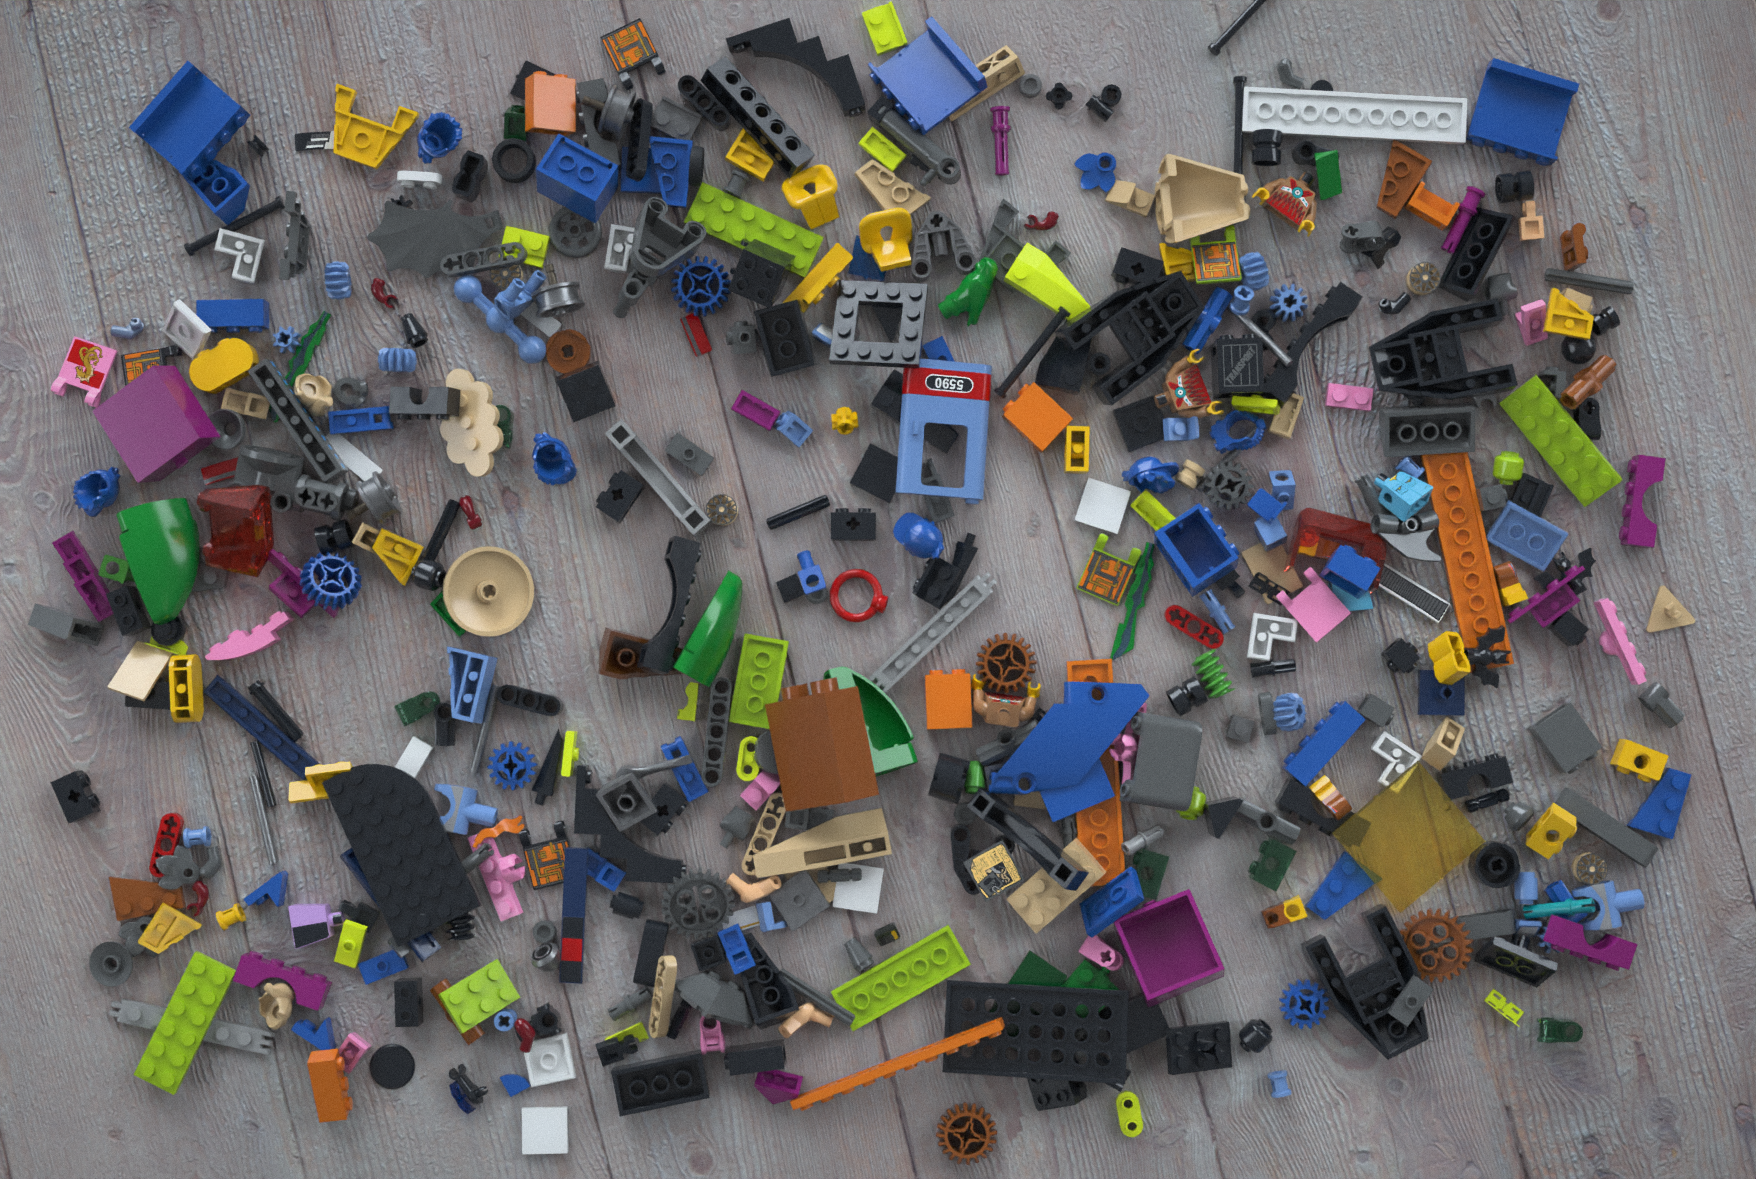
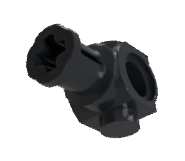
(539, 1025)

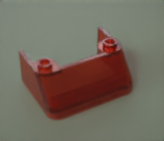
(1314, 522)

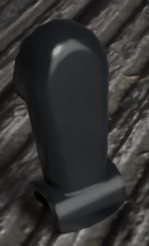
(472, 1091)

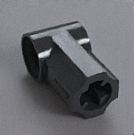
(1312, 149)
(444, 726)

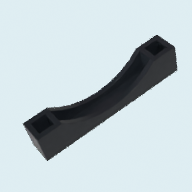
(1336, 309)
(680, 560)
(1008, 821)

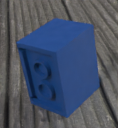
(577, 178)
(1196, 549)

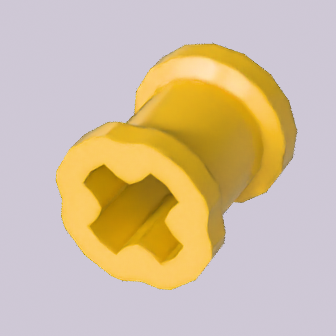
(230, 916)

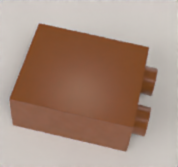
(821, 745)

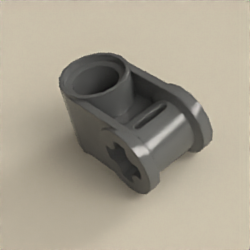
(1363, 236)

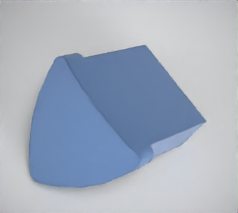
(766, 918)

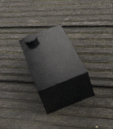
(660, 1082)

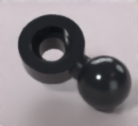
(1265, 327)

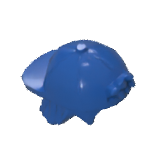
(438, 136)
(552, 460)
(1151, 475)
(97, 490)
(919, 536)

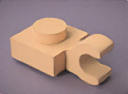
(1530, 225)

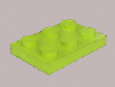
(479, 996)

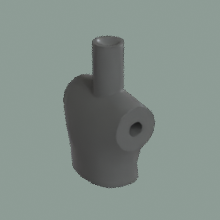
(1501, 287)
(737, 825)

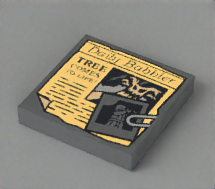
(994, 870)

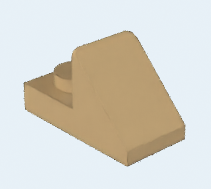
(1129, 197)

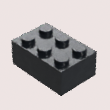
(785, 337)

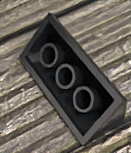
(1475, 253)

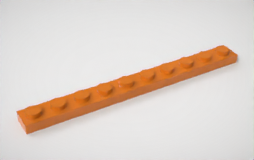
(907, 1061)

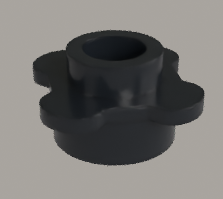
(1065, 95)

